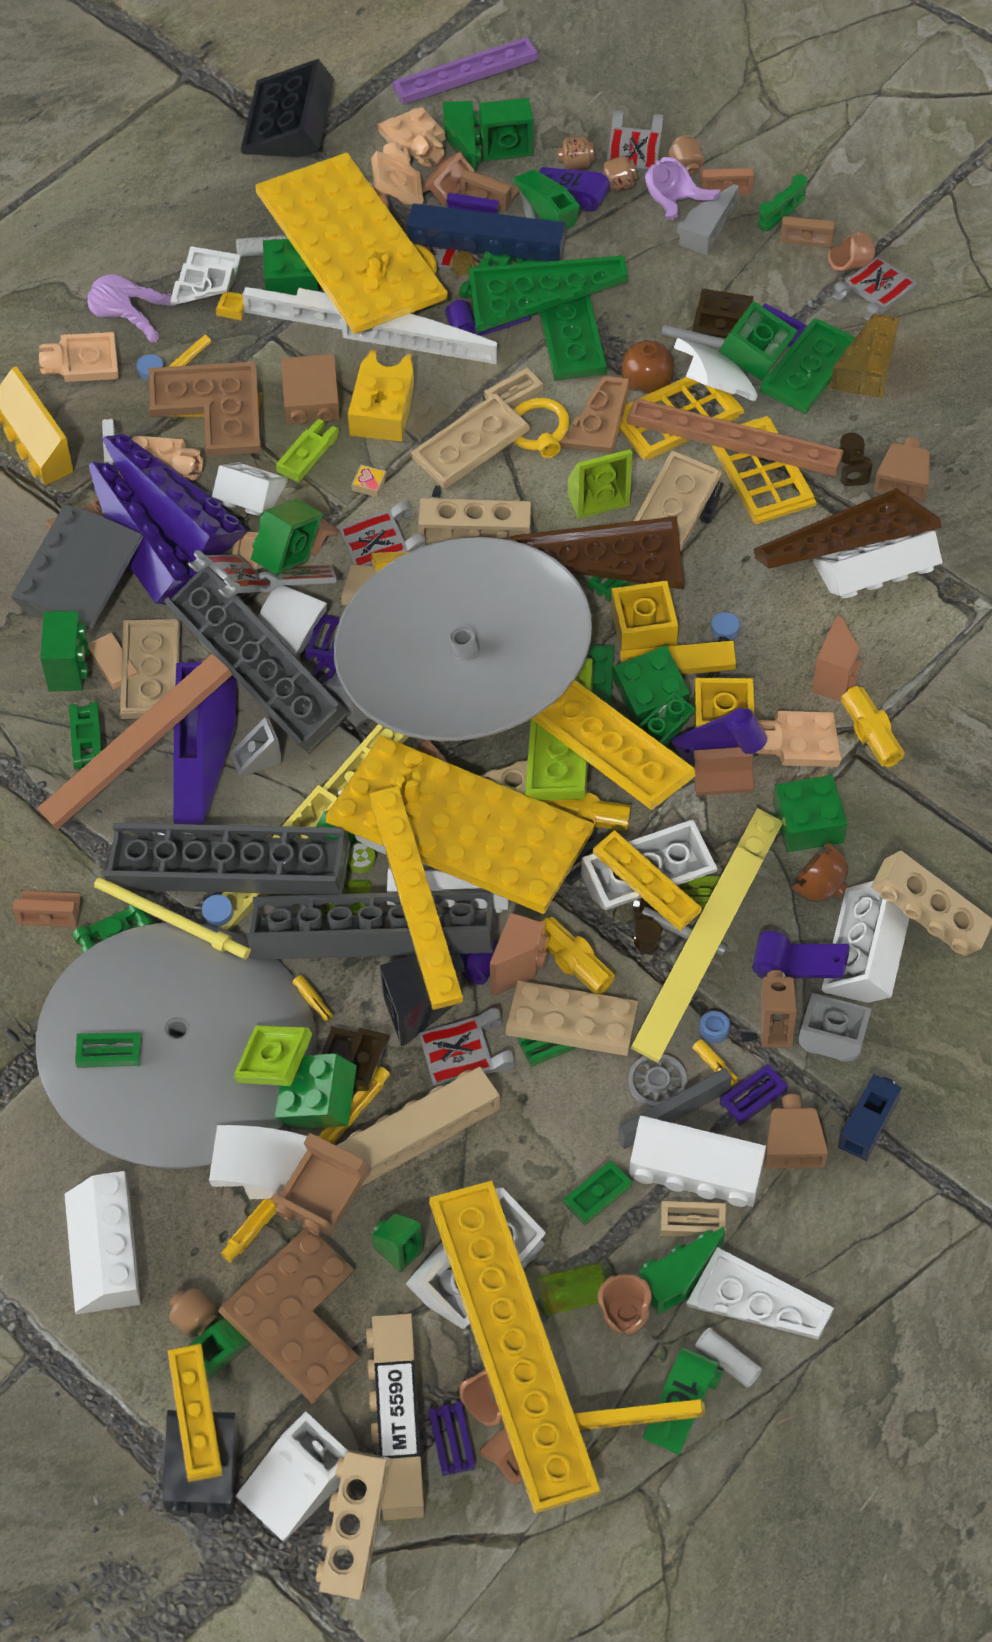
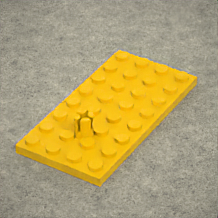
(351, 242)
(467, 824)

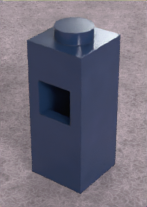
(870, 1117)

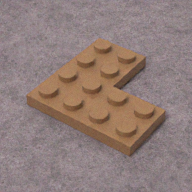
(220, 392)
(279, 1318)

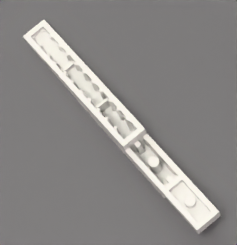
(403, 332)

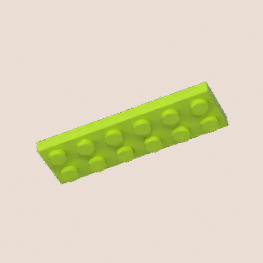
(553, 767)

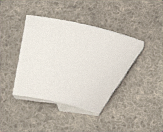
(205, 275)
(716, 370)
(292, 617)
(255, 1159)

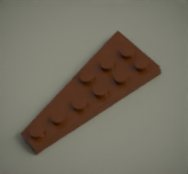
(865, 524)
(619, 551)

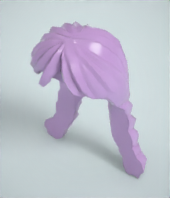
(671, 182)
(111, 299)

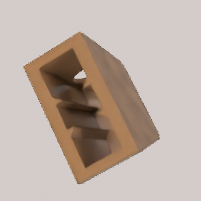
(905, 469)
(777, 998)
(795, 1137)

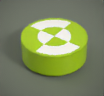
(361, 858)

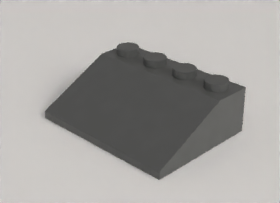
(76, 565)

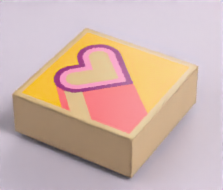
(369, 481)

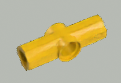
(872, 726)
(601, 813)
(577, 957)

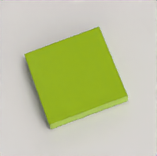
(273, 1055)

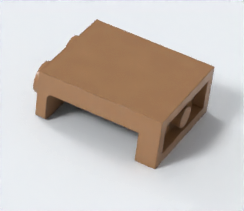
(310, 389)
(321, 1186)

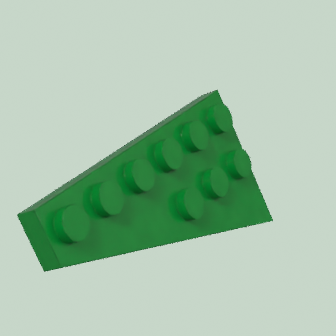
(520, 290)

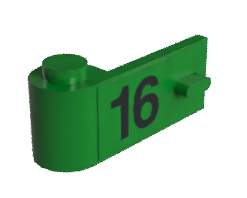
(688, 1380)

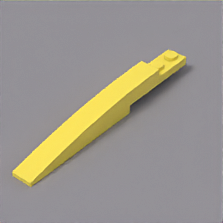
(311, 810)
(706, 936)

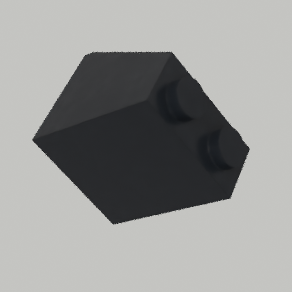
(408, 997)
(208, 1496)

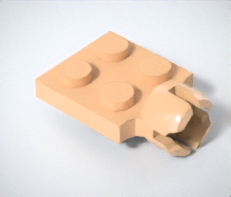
(418, 133)
(395, 175)
(80, 357)
(174, 454)
(802, 738)

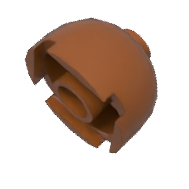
(648, 366)
(823, 876)

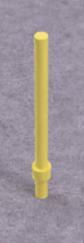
(219, 940)

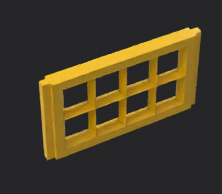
(642, 446)
(776, 510)

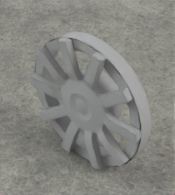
(656, 1080)

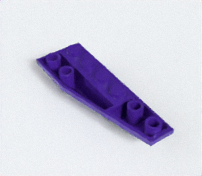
(173, 501)
(158, 559)
(201, 749)

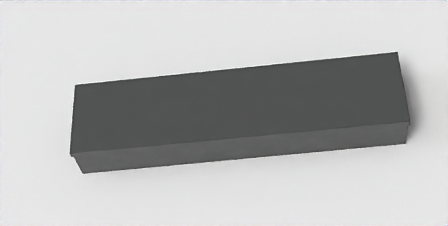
(258, 660)
(228, 861)
(366, 932)

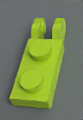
(306, 451)

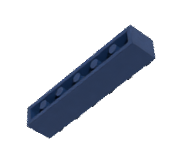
(486, 232)

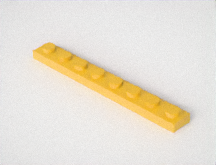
(416, 898)

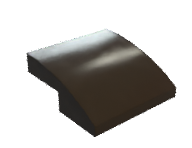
(719, 312)
(360, 1048)

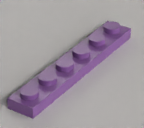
(465, 70)

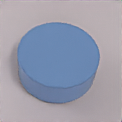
(146, 362)
(725, 625)
(217, 910)
(714, 1026)

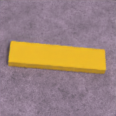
(695, 657)
(647, 880)
(194, 1413)
(640, 1415)

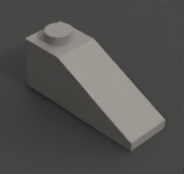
(706, 221)

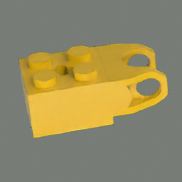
(381, 399)

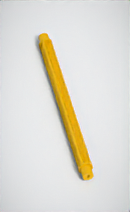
(266, 1209)

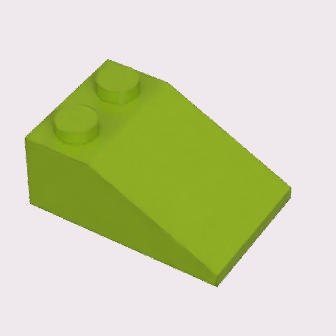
(601, 484)

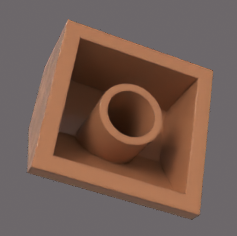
(837, 662)
(518, 953)

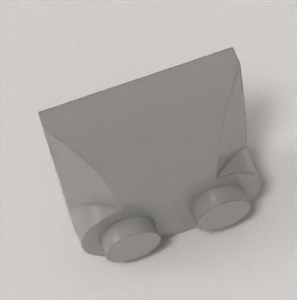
(834, 1028)

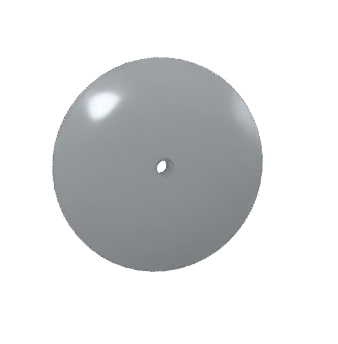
(462, 639)
(164, 985)

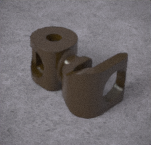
(854, 457)
(647, 931)

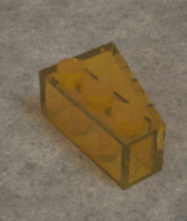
(867, 360)

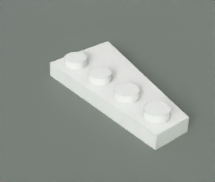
(751, 1295)

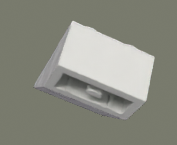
(294, 1477)

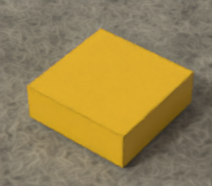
(231, 306)

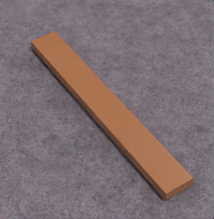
(735, 437)
(134, 741)

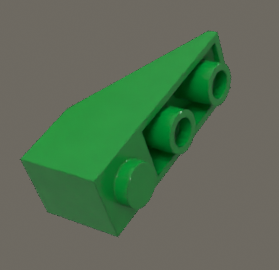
(459, 129)
(548, 197)
(668, 719)
(679, 1272)
(220, 1346)

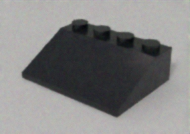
(289, 112)

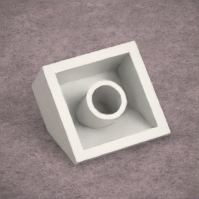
(248, 487)

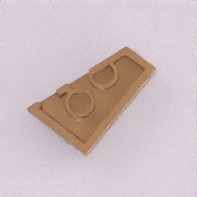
(601, 419)

